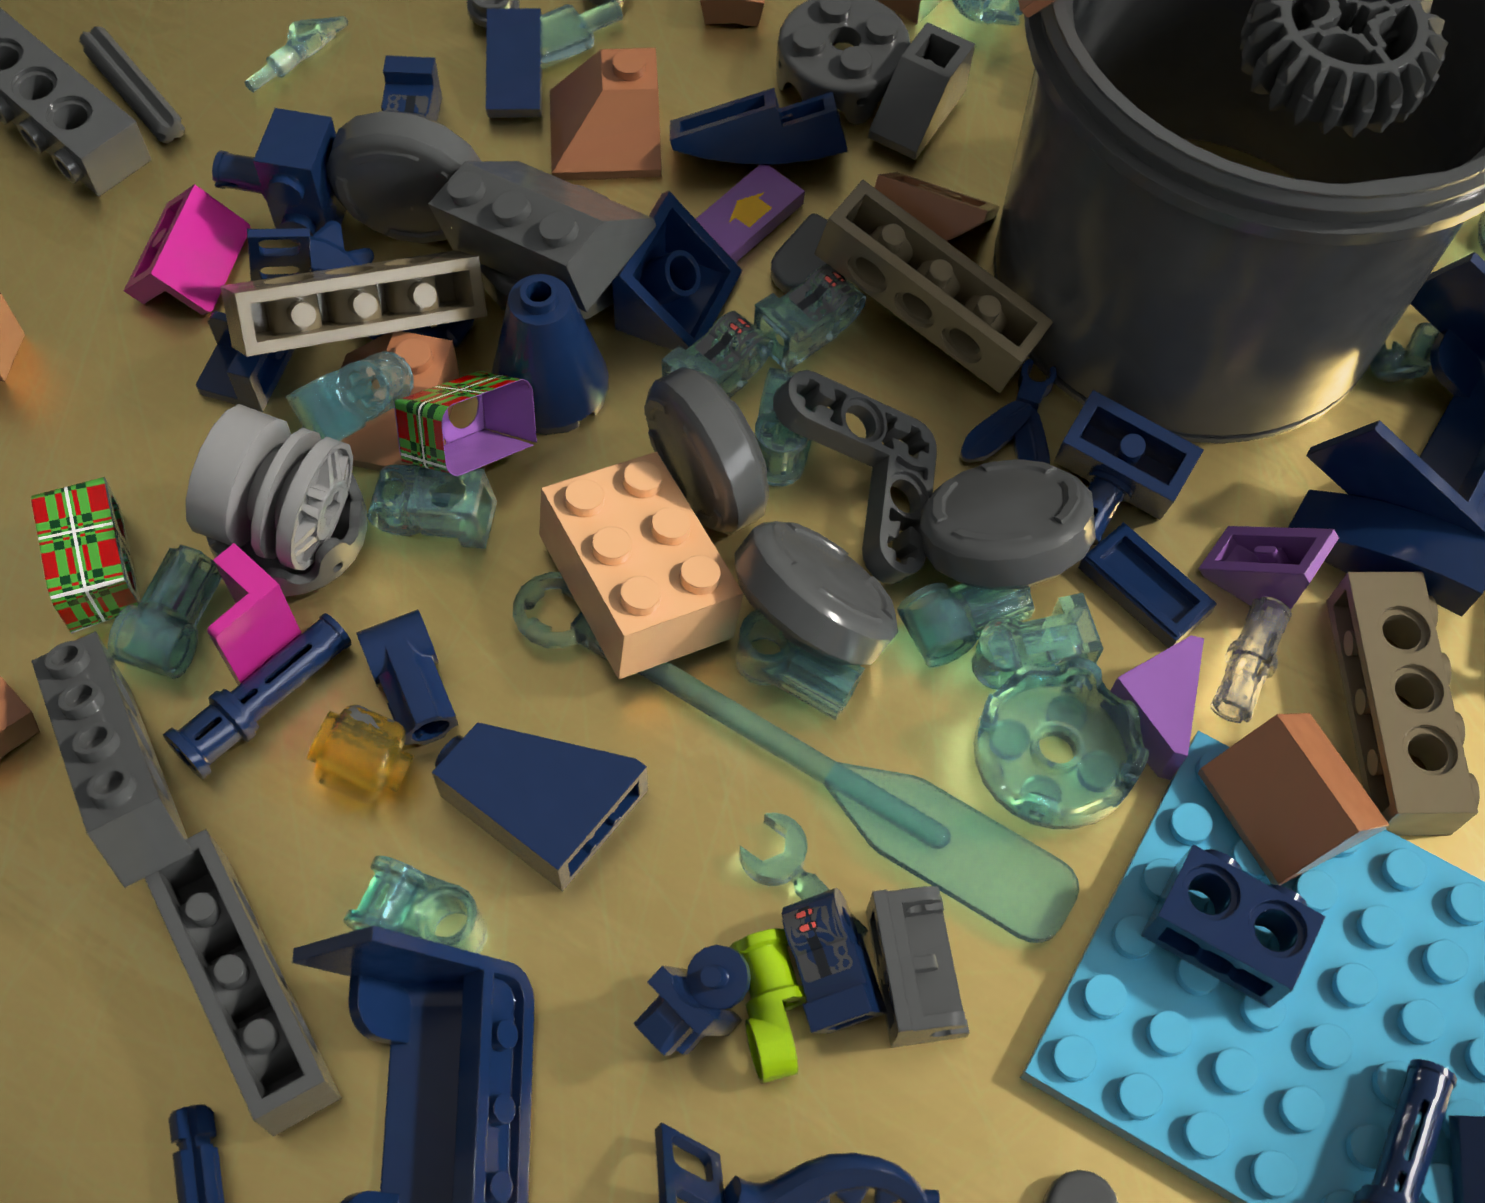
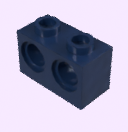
(1227, 941)

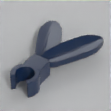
(1014, 421)

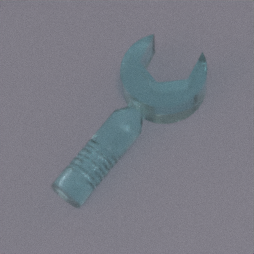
(789, 864)

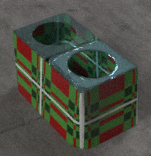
(85, 553)

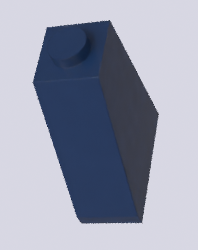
(539, 795)

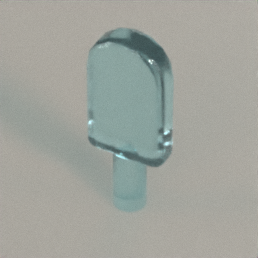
(571, 33)

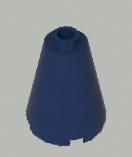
(552, 350)

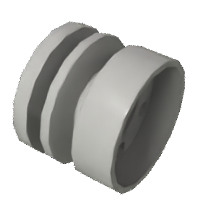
(268, 486)

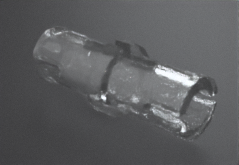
(1251, 660)

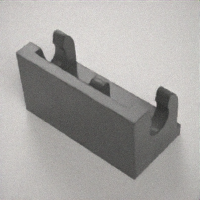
(915, 966)

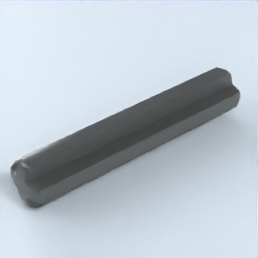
(132, 84)

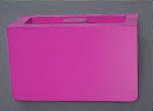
(189, 251)
(259, 620)

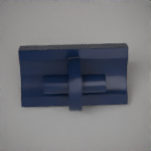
(695, 1000)

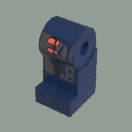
(412, 86)
(832, 963)

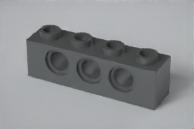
(65, 113)
(110, 760)
(241, 988)

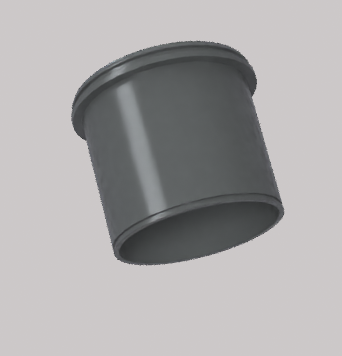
(1206, 284)

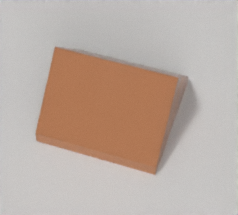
(1291, 796)

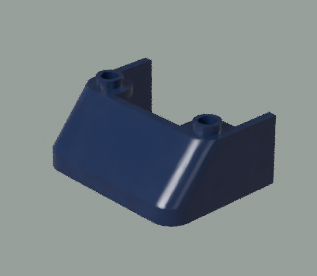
(1451, 469)
(455, 1063)

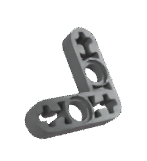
(889, 463)

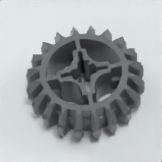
(1343, 59)

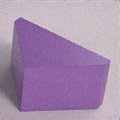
(1267, 561)
(1165, 698)

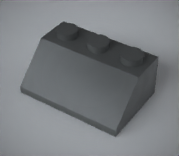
(539, 225)

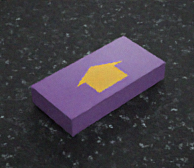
(751, 210)

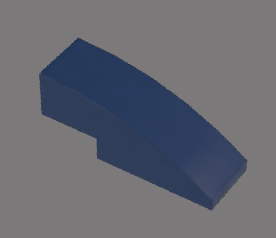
(762, 132)
(1399, 539)

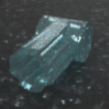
(950, 620)
(162, 629)
(794, 670)

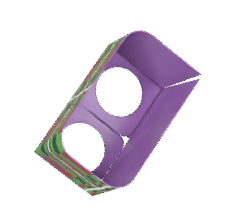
(503, 406)

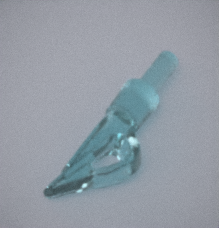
(303, 41)

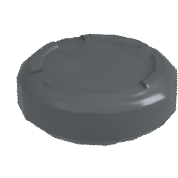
(391, 168)
(708, 449)
(1008, 524)
(815, 593)

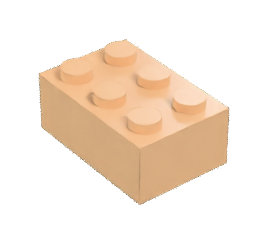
(639, 564)

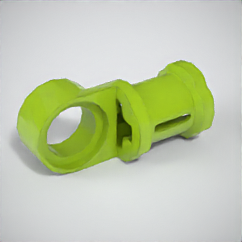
(772, 993)

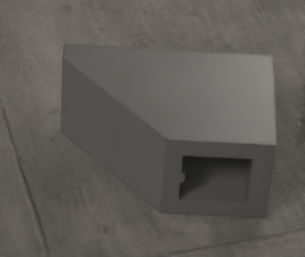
(922, 90)

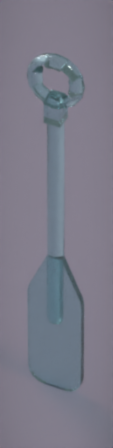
(893, 811)

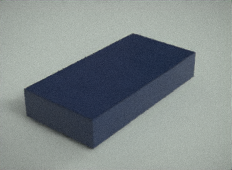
(514, 63)
(1147, 585)

